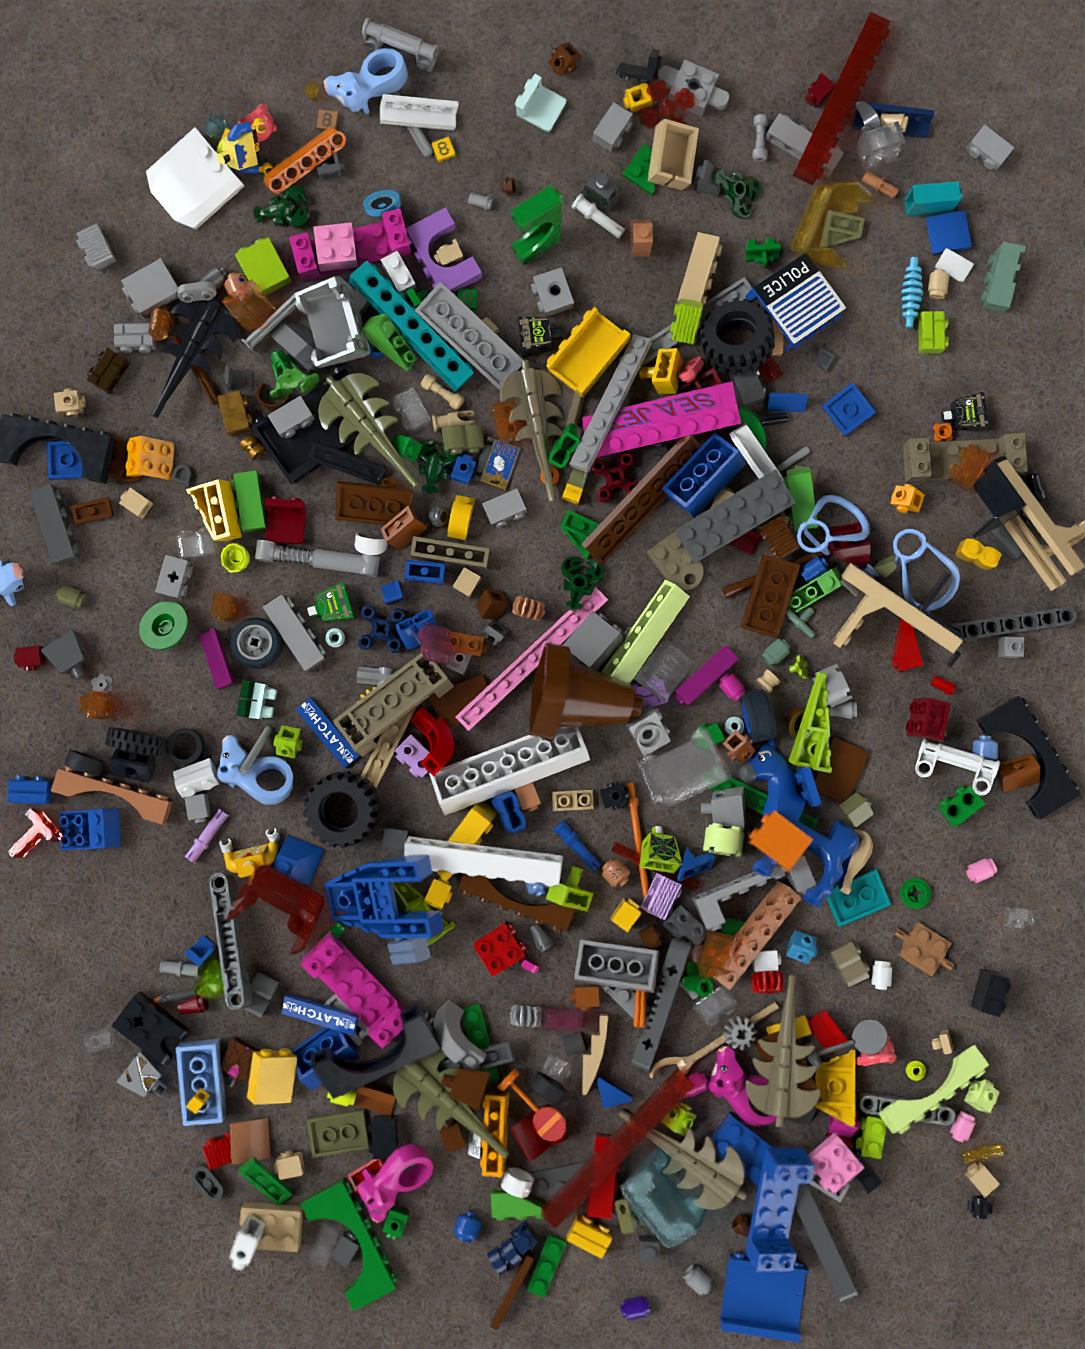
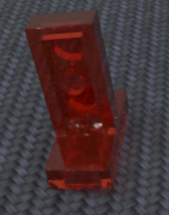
(42, 828)

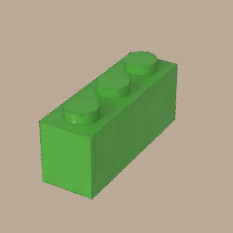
(801, 489)
(249, 501)

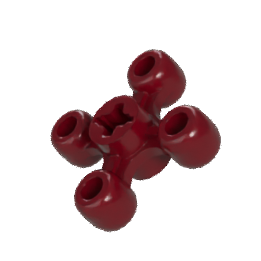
(607, 472)

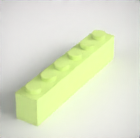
(646, 632)

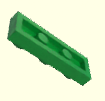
(265, 1181)
(546, 1265)

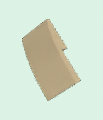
(572, 800)

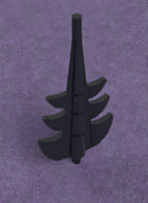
(205, 319)

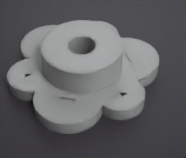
(107, 681)

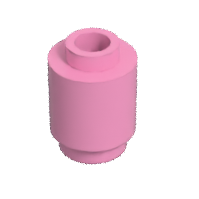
(981, 870)
(962, 1126)

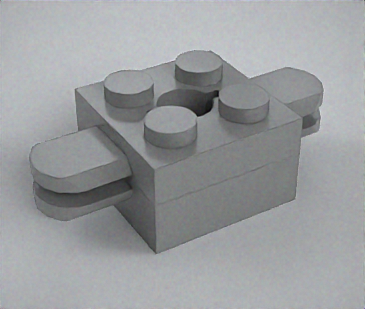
(688, 77)

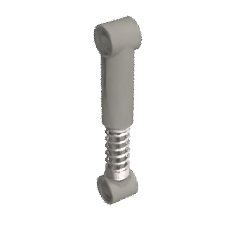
(324, 559)

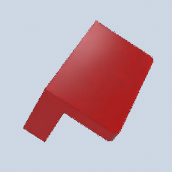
(826, 1030)

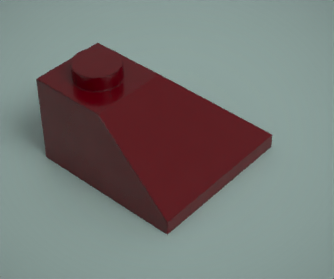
(849, 551)

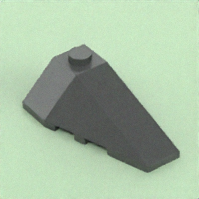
(296, 341)

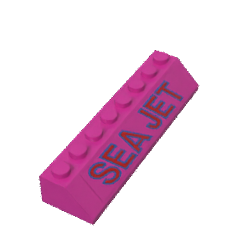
(671, 418)

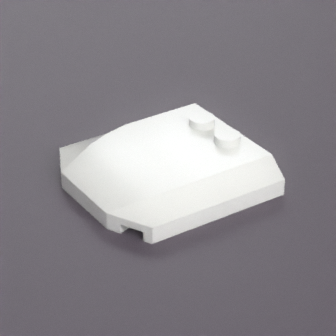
(192, 181)

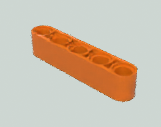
(295, 160)

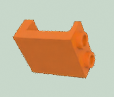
(780, 840)

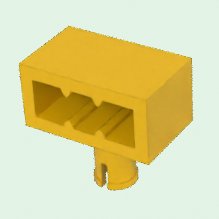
(665, 372)

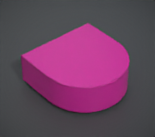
(529, 965)

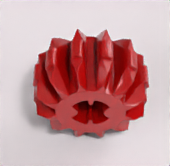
(767, 982)

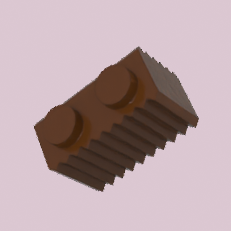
(779, 536)

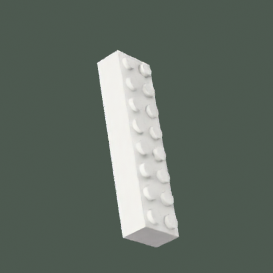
(507, 768)

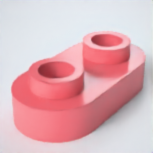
(690, 369)

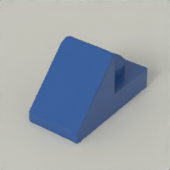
(693, 866)

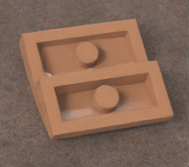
(249, 1140)

